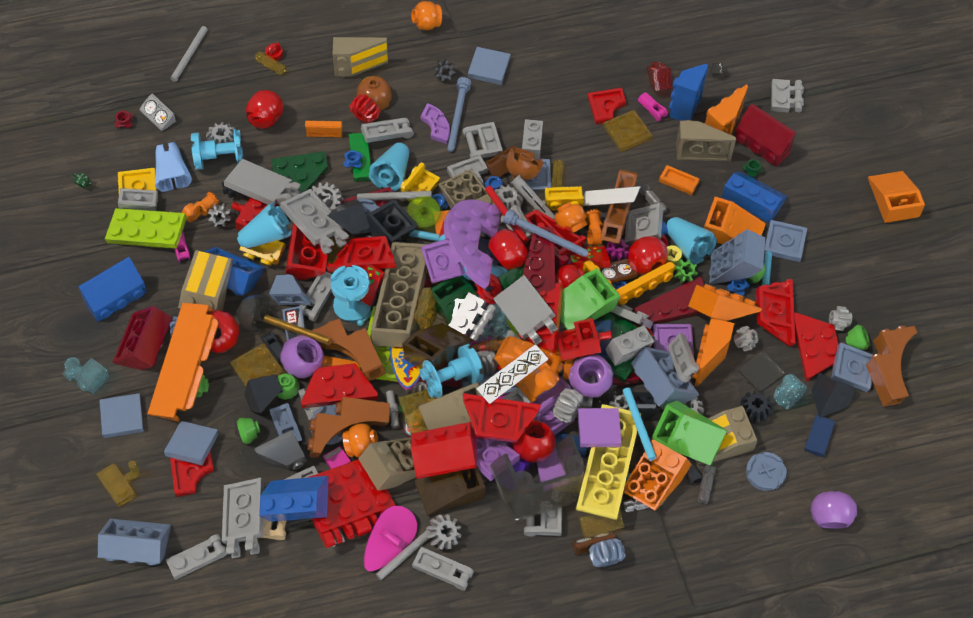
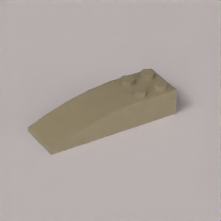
(399, 296)

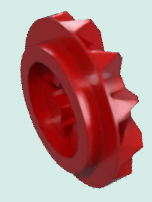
(489, 295)

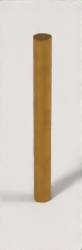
(297, 329)

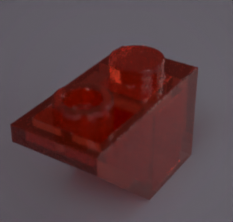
(659, 76)

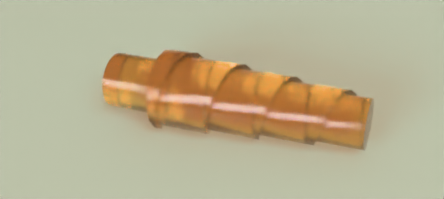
(486, 345)

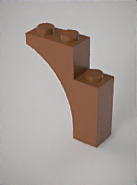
(618, 212)
(356, 346)
(886, 365)
(349, 412)

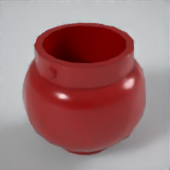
(568, 274)

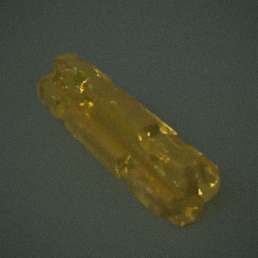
(270, 63)
(557, 173)

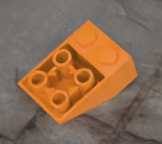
(726, 114)
(896, 196)
(729, 220)
(721, 303)
(712, 347)
(656, 479)

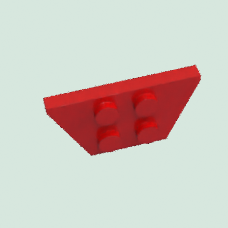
(363, 252)
(554, 300)
(777, 310)
(816, 344)
(335, 382)
(501, 418)

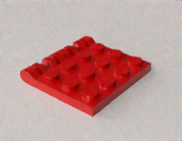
(350, 503)

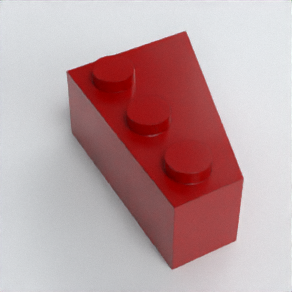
(542, 220)

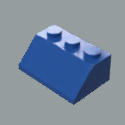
(687, 92)
(753, 196)
(243, 272)
(112, 289)
(295, 499)

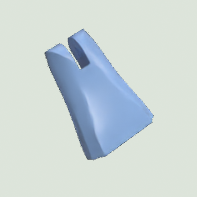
(168, 166)

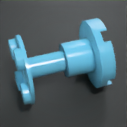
(209, 149)
(348, 287)
(465, 366)

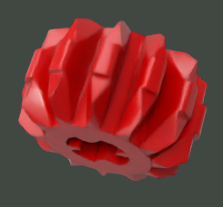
(364, 109)

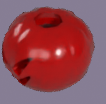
(264, 109)
(508, 249)
(647, 254)
(229, 331)
(537, 445)

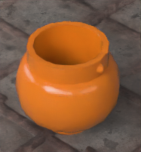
(427, 15)
(571, 216)
(358, 438)

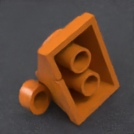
(538, 380)

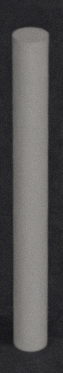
(188, 54)
(393, 195)
(403, 555)

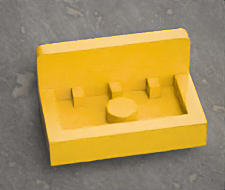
(420, 180)
(559, 196)
(268, 252)

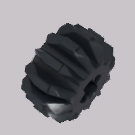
(763, 405)

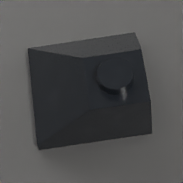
(392, 222)

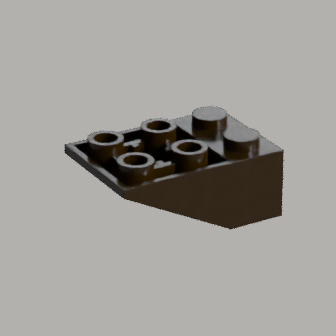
(436, 344)
(450, 490)

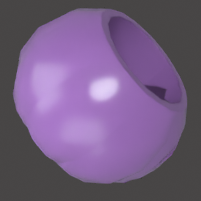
(301, 356)
(590, 365)
(833, 509)

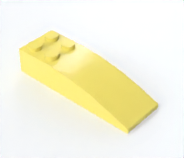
(608, 471)

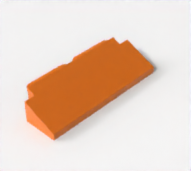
(181, 368)

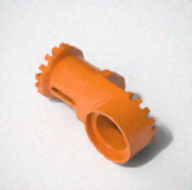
(193, 211)
(595, 227)

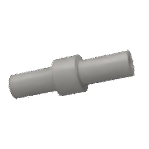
(394, 410)

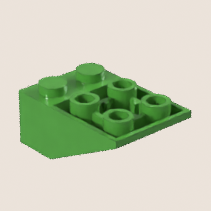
(587, 298)
(689, 433)

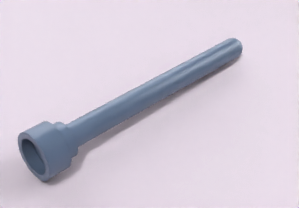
(463, 86)
(512, 218)

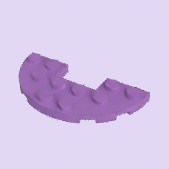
(463, 231)
(490, 450)

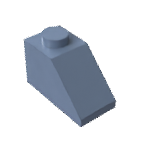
(288, 291)

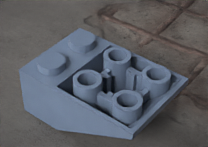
(738, 258)

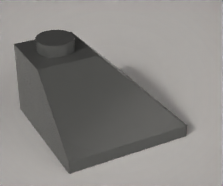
(282, 452)

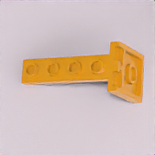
(637, 287)

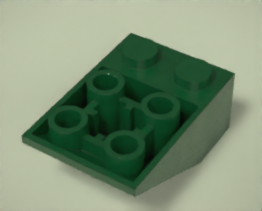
(447, 293)

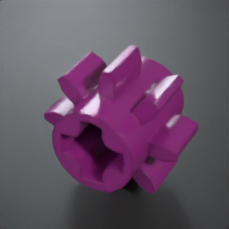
(617, 251)

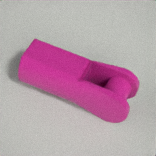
(651, 106)
(182, 246)

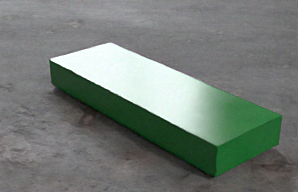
(359, 144)

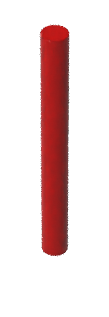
(502, 208)

